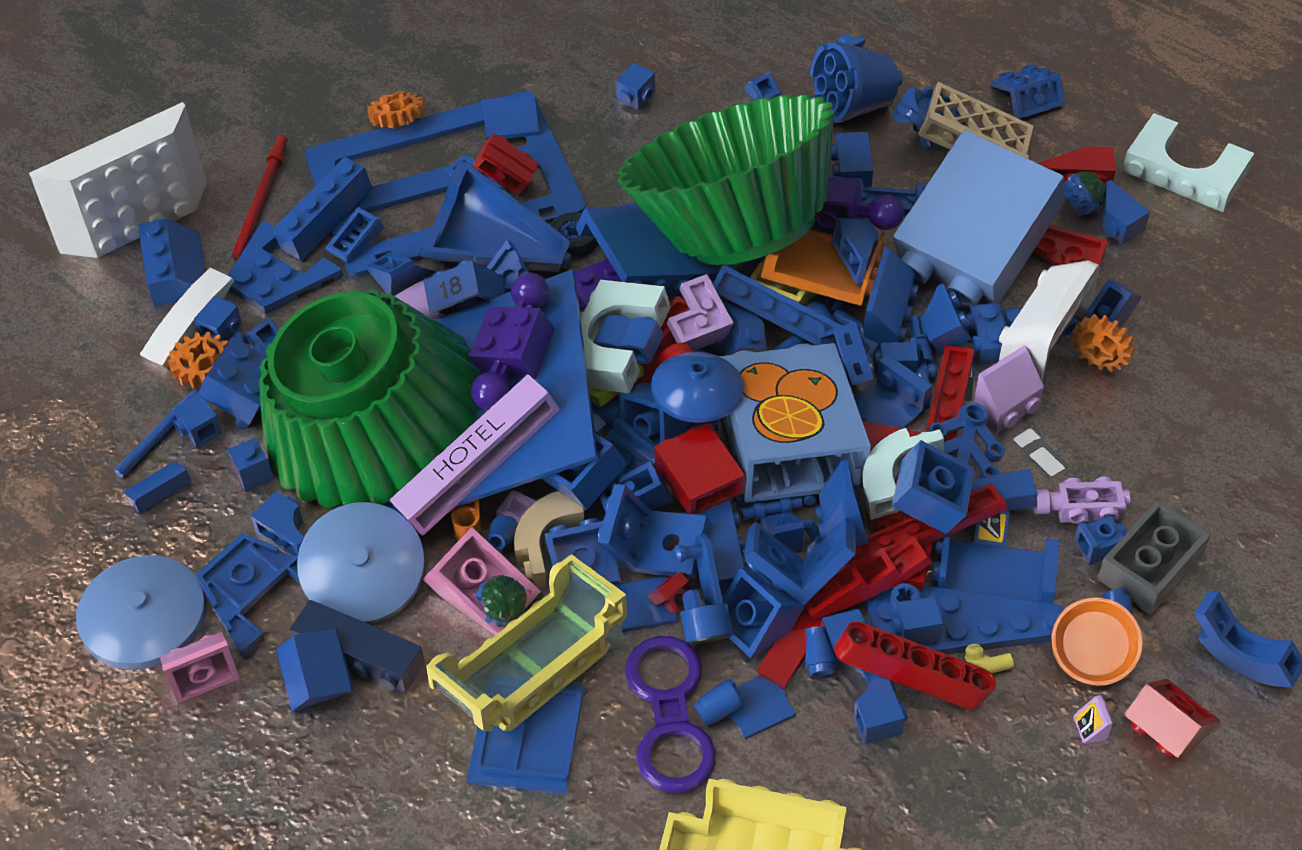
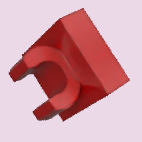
(668, 590)

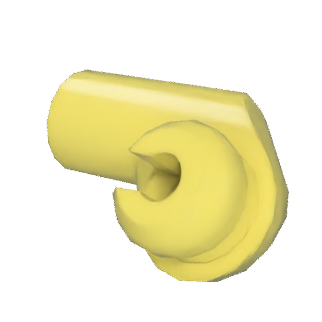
(994, 664)

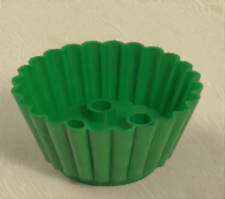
(736, 178)
(362, 397)

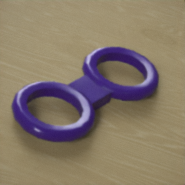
(670, 714)

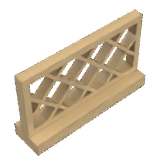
(947, 128)

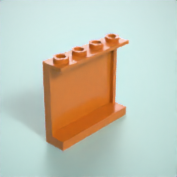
(816, 267)

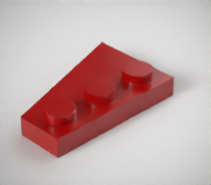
(1067, 246)

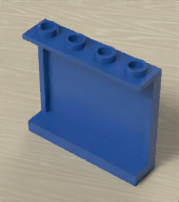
(640, 249)

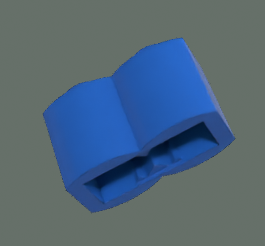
(634, 334)

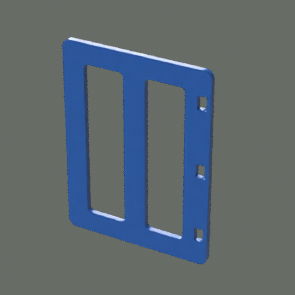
(542, 148)

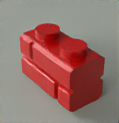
(505, 164)

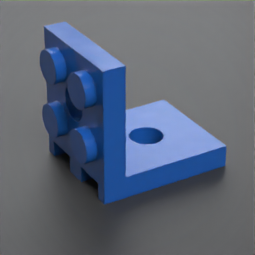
(641, 536)
(789, 571)

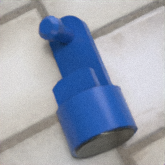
(713, 620)

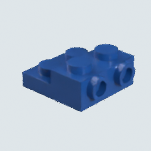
(986, 327)
(582, 544)

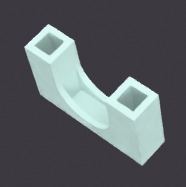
(1209, 186)
(610, 367)

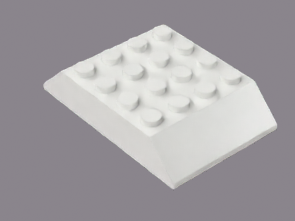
(122, 181)

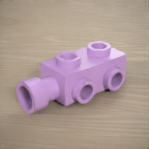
(1084, 500)

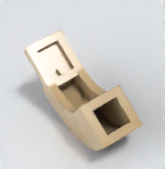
(530, 532)

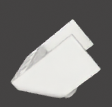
(1059, 295)

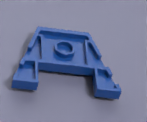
(269, 281)
(239, 580)

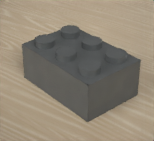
(1154, 556)

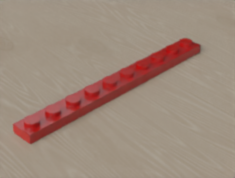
(946, 403)

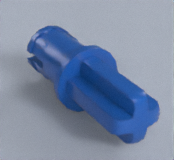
(922, 341)

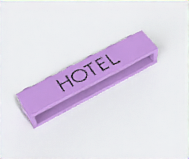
(475, 454)

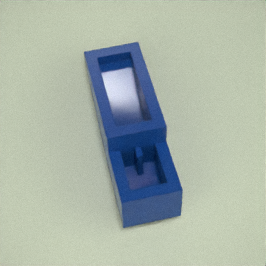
(1015, 488)

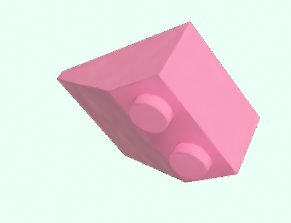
(465, 568)

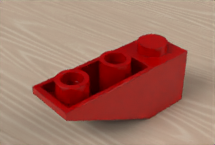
(1085, 159)

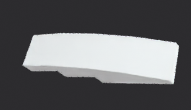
(180, 319)

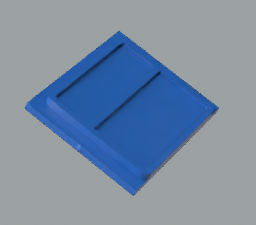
(534, 753)

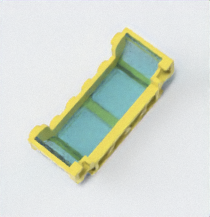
(536, 651)

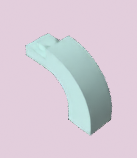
(883, 468)

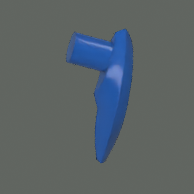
(814, 535)

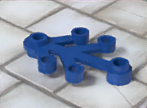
(973, 420)

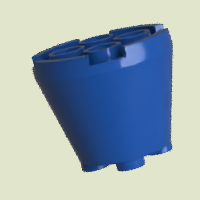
(854, 79)

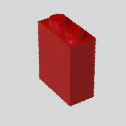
(699, 469)

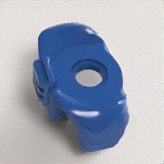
(914, 110)

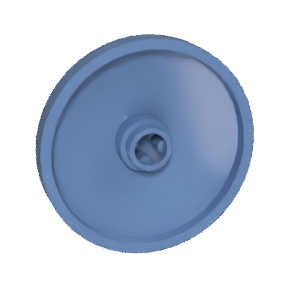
(362, 561)
(140, 611)

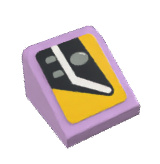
(1093, 721)

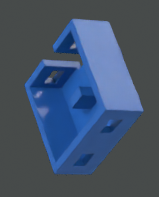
(849, 344)

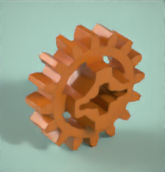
(396, 109)
(1103, 343)
(197, 356)

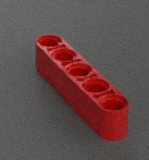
(914, 665)

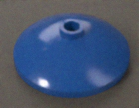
(697, 387)

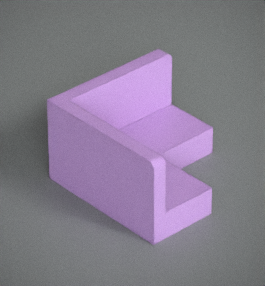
(706, 319)

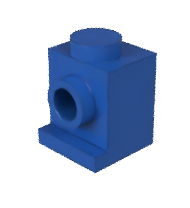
(902, 352)
(1098, 538)

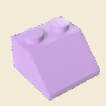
(1009, 390)

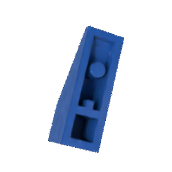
(854, 244)

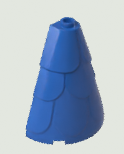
(479, 220)

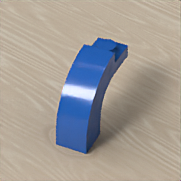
(1243, 651)

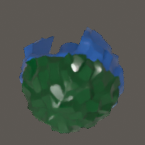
(1084, 192)
(502, 599)

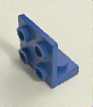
(1031, 89)
(895, 396)

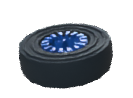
(566, 225)

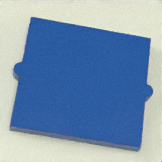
(640, 609)
(763, 707)

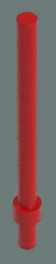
(274, 160)

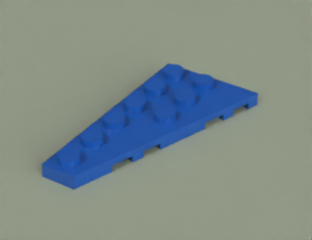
(976, 619)

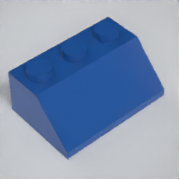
(171, 259)
(890, 300)

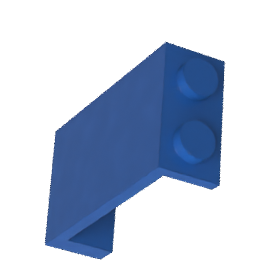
(997, 569)

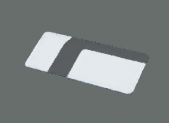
(1040, 452)

